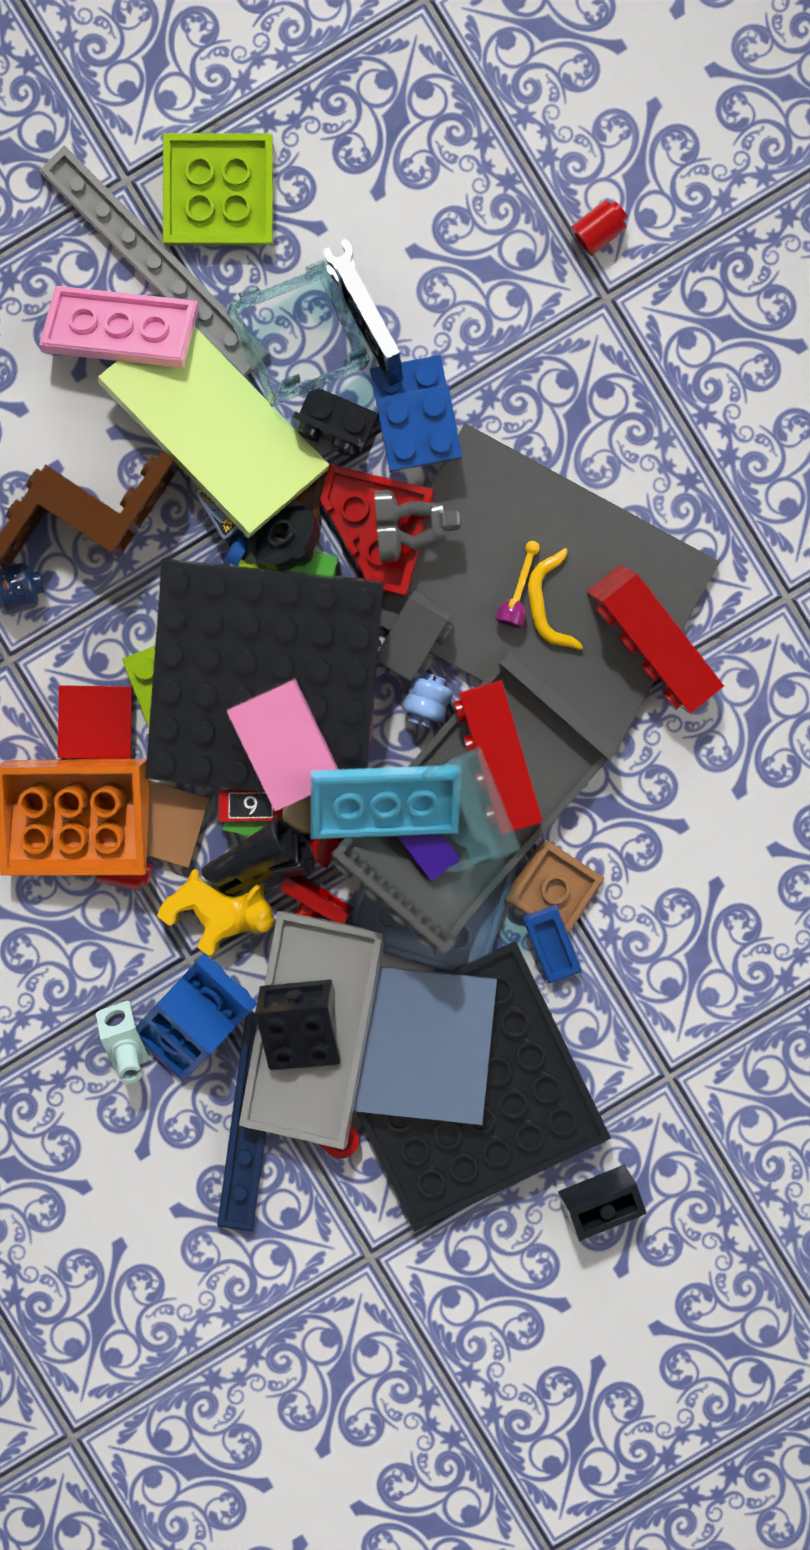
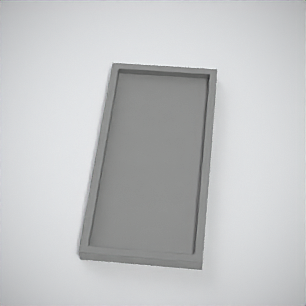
(318, 1100)

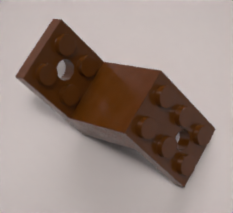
(82, 510)

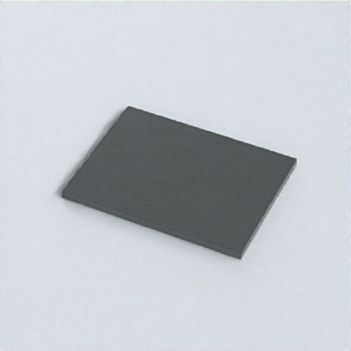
(504, 506)

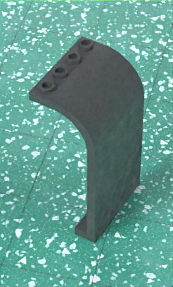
(561, 760)

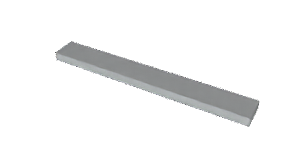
(145, 252)

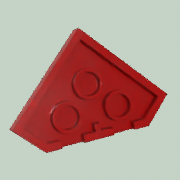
(351, 505)

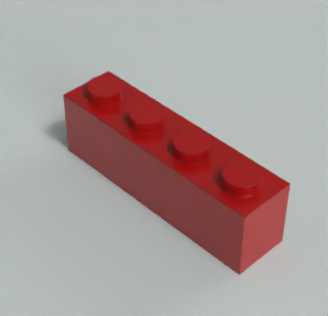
(494, 731)

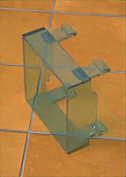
(287, 390)
(482, 818)

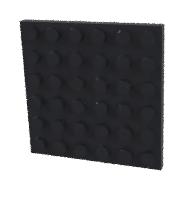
(243, 633)
(531, 1116)

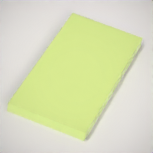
(218, 432)

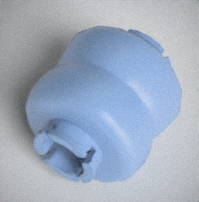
(427, 700)

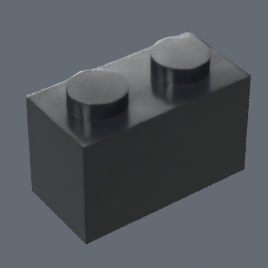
(602, 1202)

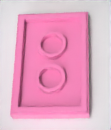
(282, 742)

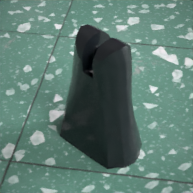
(264, 856)

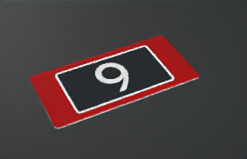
(246, 806)

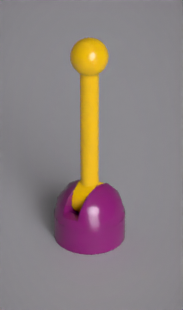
(512, 611)

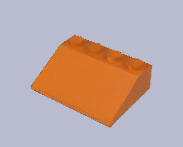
(74, 817)

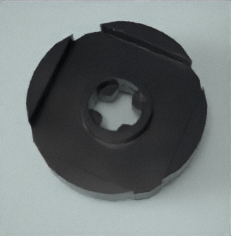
(295, 548)

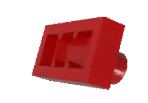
(316, 899)

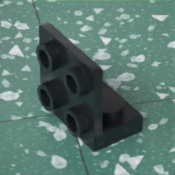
(335, 420)
(297, 1024)

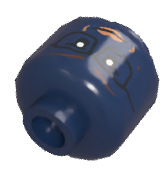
(19, 588)

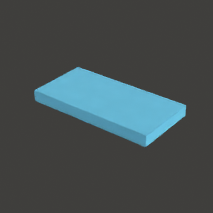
(383, 802)

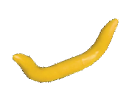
(538, 607)

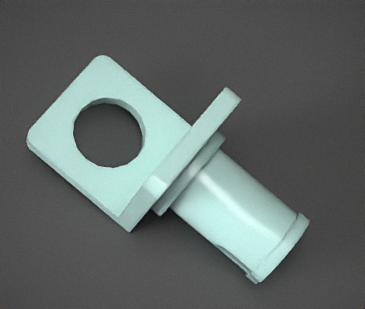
(122, 1042)

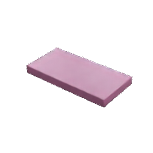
(119, 326)

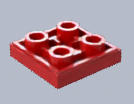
(95, 722)

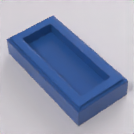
(552, 944)

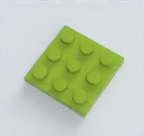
(218, 189)

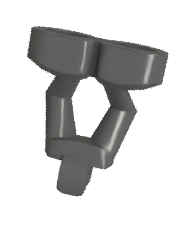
(390, 536)

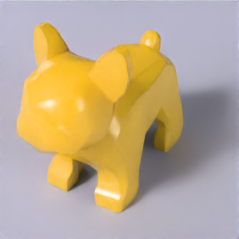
(218, 913)

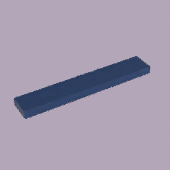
(243, 1152)

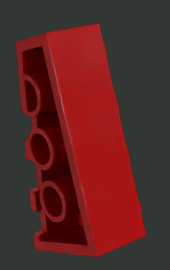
(656, 639)

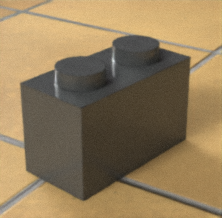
(413, 636)

